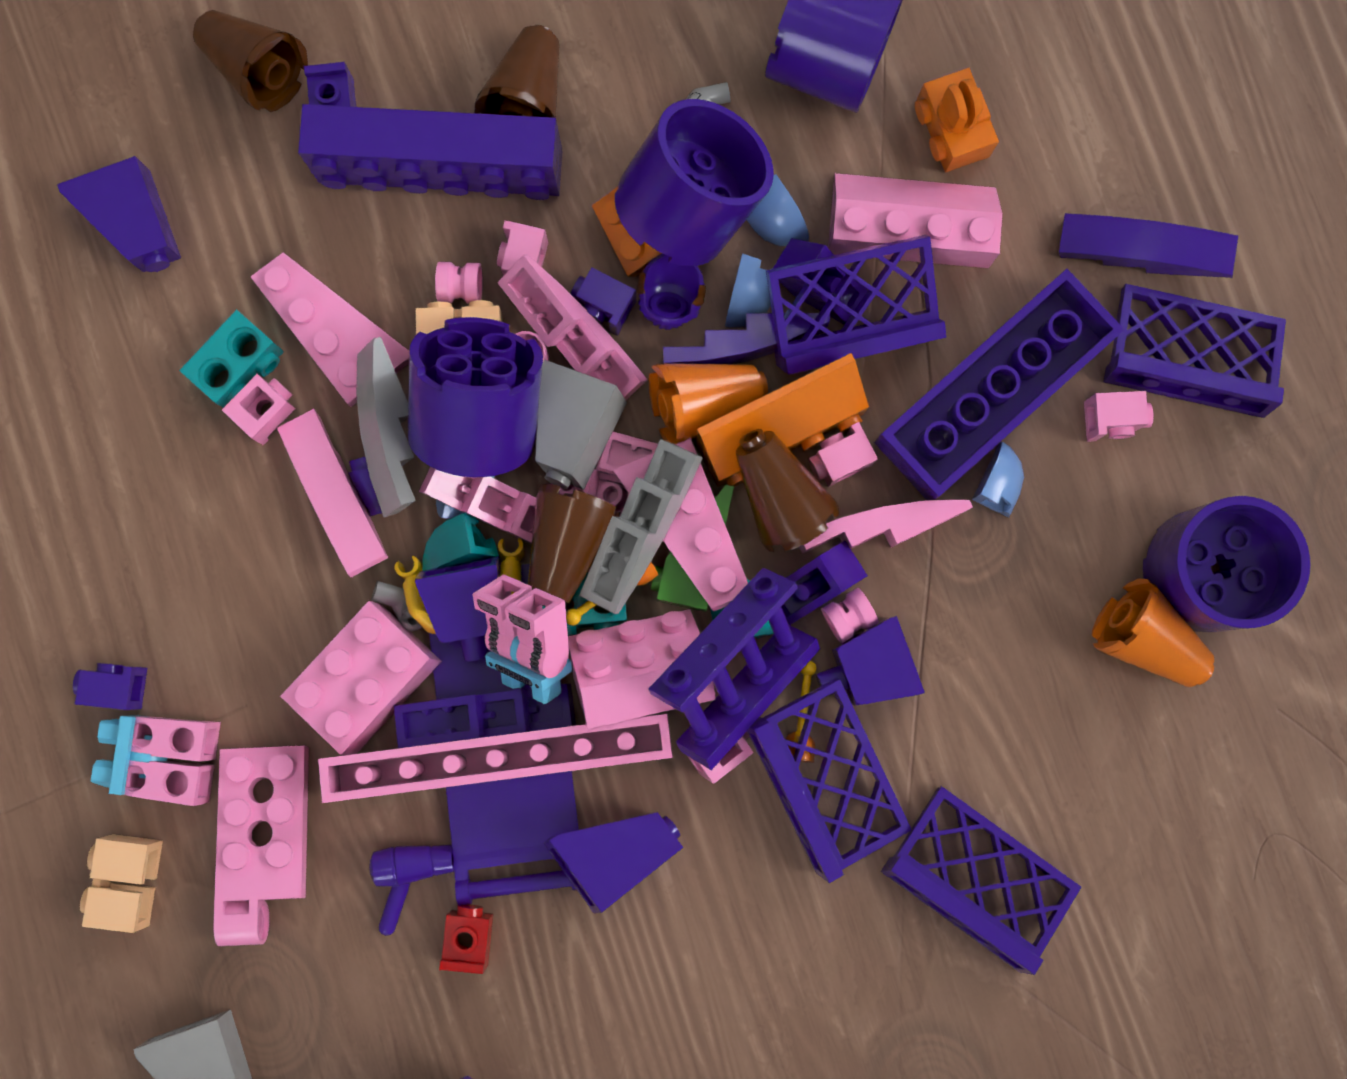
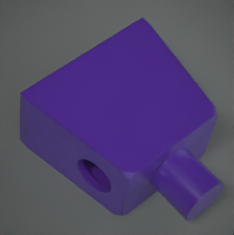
(875, 666)

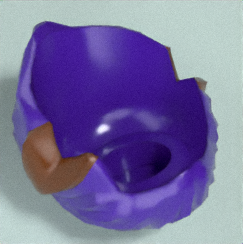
(670, 293)

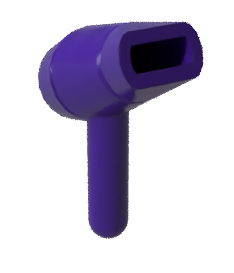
(401, 867)

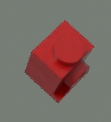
(467, 958)

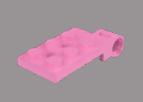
(252, 873)

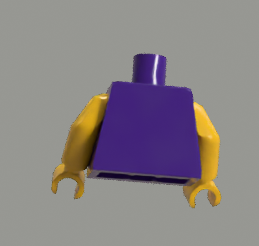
(444, 599)

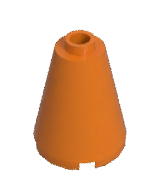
(700, 393)
(1152, 636)

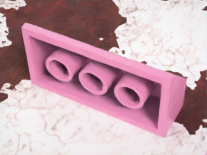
(879, 210)

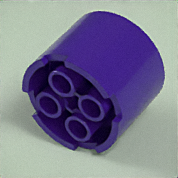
(832, 47)
(693, 182)
(473, 397)
(1259, 560)

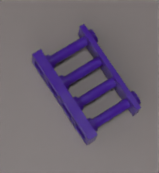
(754, 687)

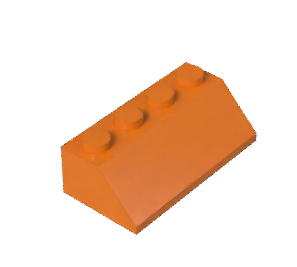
(795, 413)

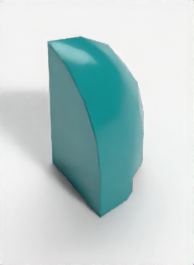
(457, 543)

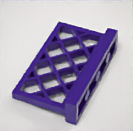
(864, 339)
(1197, 383)
(795, 794)
(963, 912)

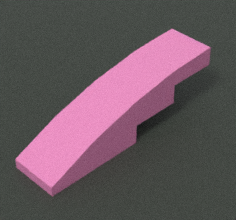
(568, 325)
(332, 493)
(485, 500)
(895, 521)

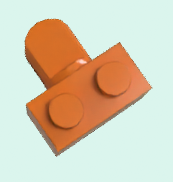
(956, 120)

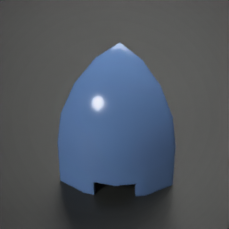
(778, 217)
(749, 292)
(1001, 481)

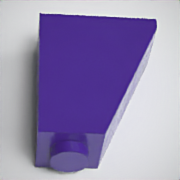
(126, 211)
(614, 856)

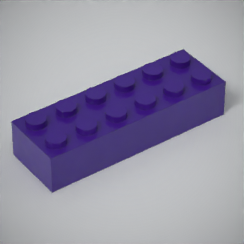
(431, 151)
(998, 385)

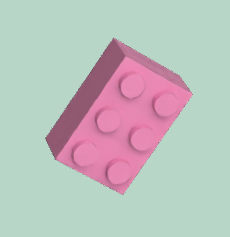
(621, 663)
(360, 679)

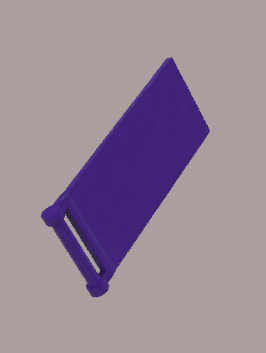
(500, 818)

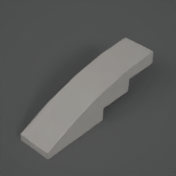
(380, 413)
(640, 529)

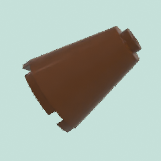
(252, 58)
(525, 77)
(782, 493)
(566, 539)

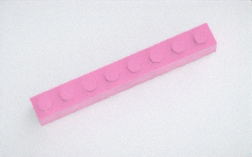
(494, 758)

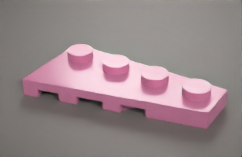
(324, 323)
(698, 536)

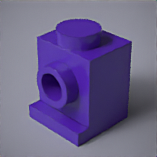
(330, 81)
(605, 298)
(110, 686)

